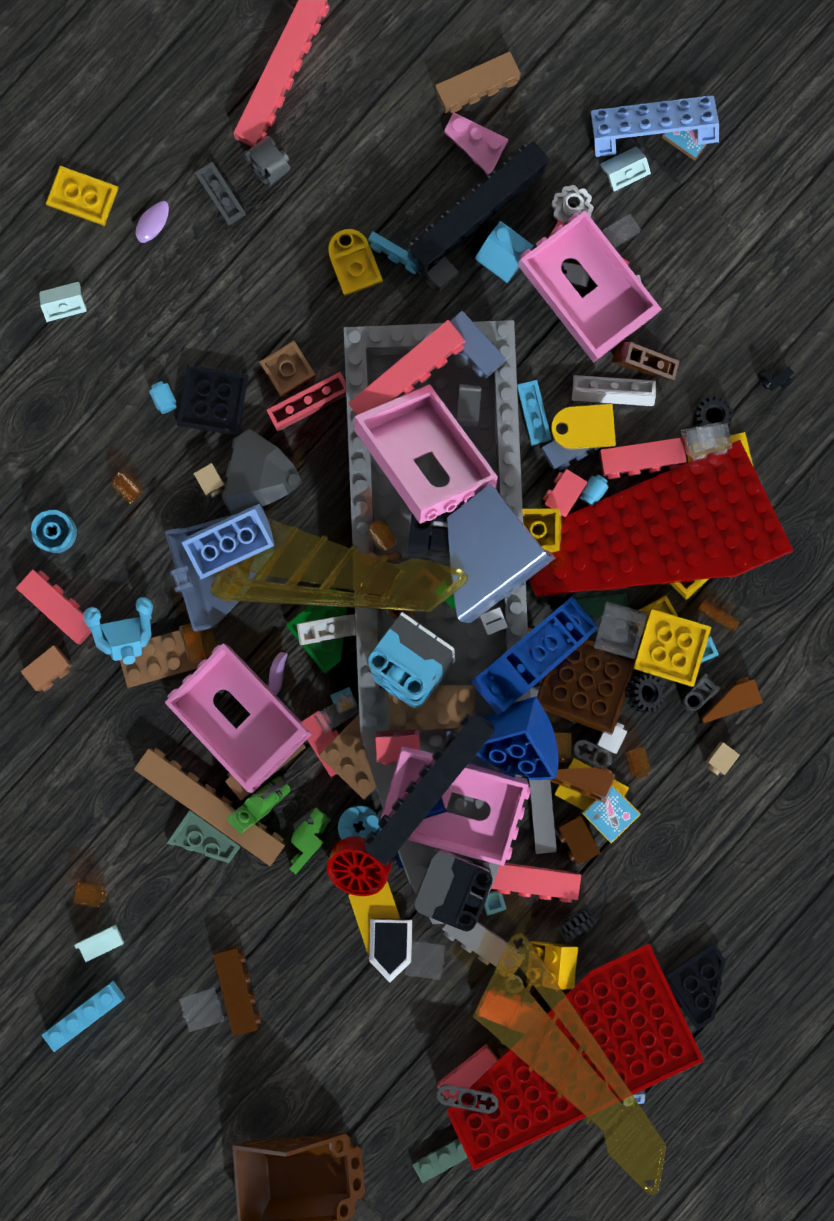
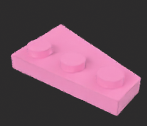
(477, 141)

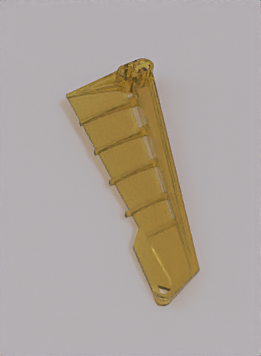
(312, 559)
(531, 1034)

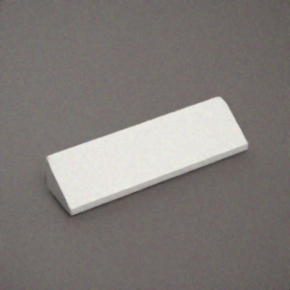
(614, 390)

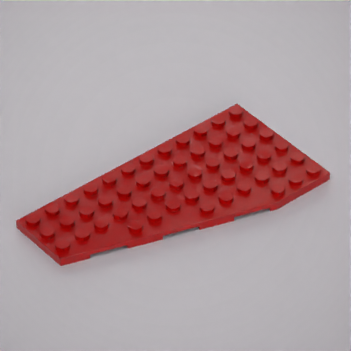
(671, 529)
(634, 1024)

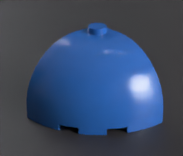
(522, 742)

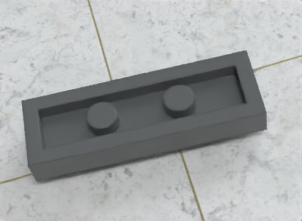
(220, 193)

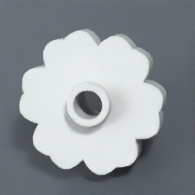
(571, 196)

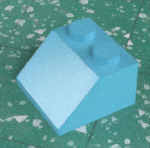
(503, 251)

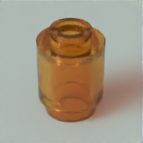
(382, 535)

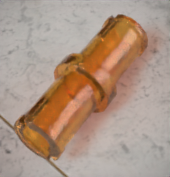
(718, 615)

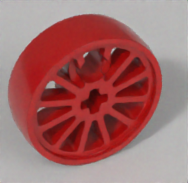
(356, 873)

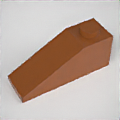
(736, 698)
(588, 781)

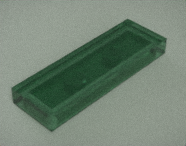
(595, 605)

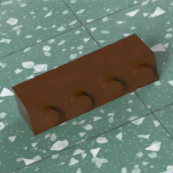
(236, 990)

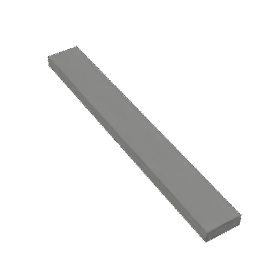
(542, 810)

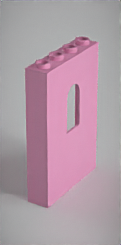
(608, 311)
(419, 426)
(260, 741)
(474, 838)

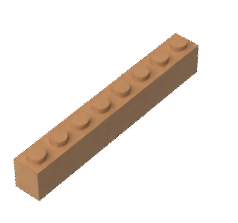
(207, 804)

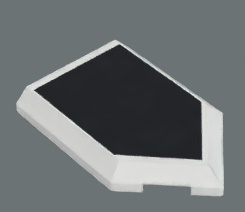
(390, 946)

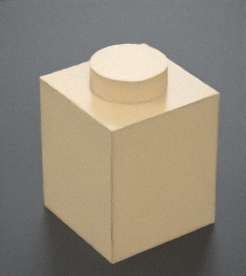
(210, 481)
(721, 759)

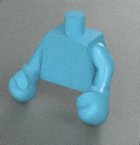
(122, 638)

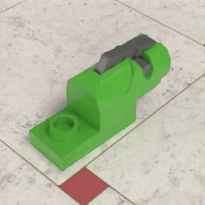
(259, 804)
(307, 837)

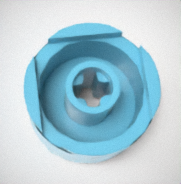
(43, 536)
(354, 815)

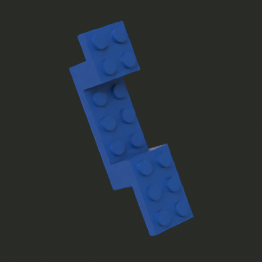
(534, 655)

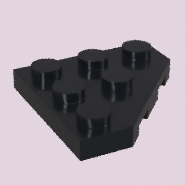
(698, 985)

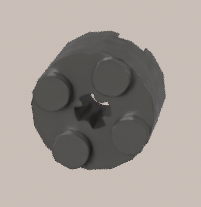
(267, 161)

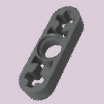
(450, 1102)

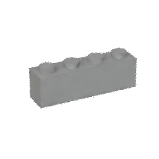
(483, 942)

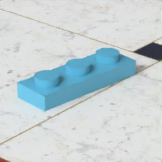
(394, 252)
(534, 412)

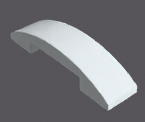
(326, 629)

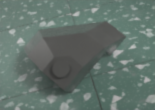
(257, 473)

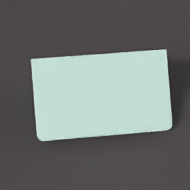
(626, 168)
(62, 301)
(100, 943)

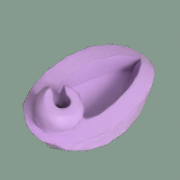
(152, 222)
(277, 673)

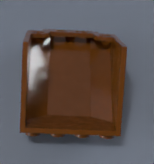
(298, 1178)

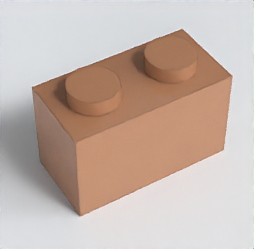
(46, 669)

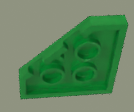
(326, 652)

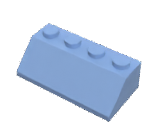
(229, 541)

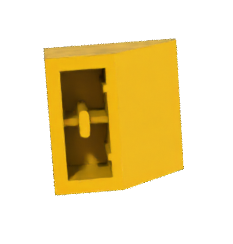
(559, 960)

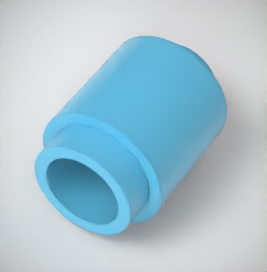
(163, 397)
(594, 490)

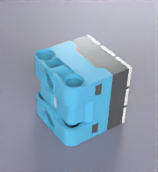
(410, 661)

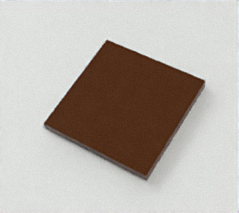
(588, 687)

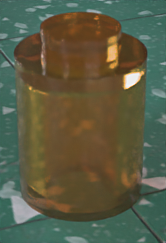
(127, 487)
(638, 762)

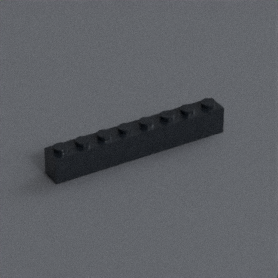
(429, 787)

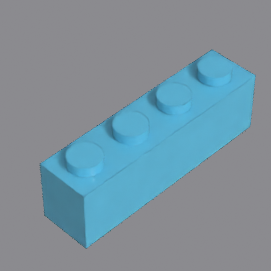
(83, 1016)

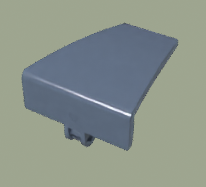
(493, 552)
(203, 608)

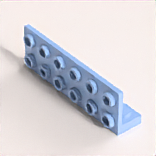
(655, 118)

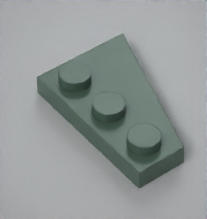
(201, 836)

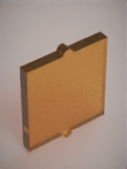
(198, 643)

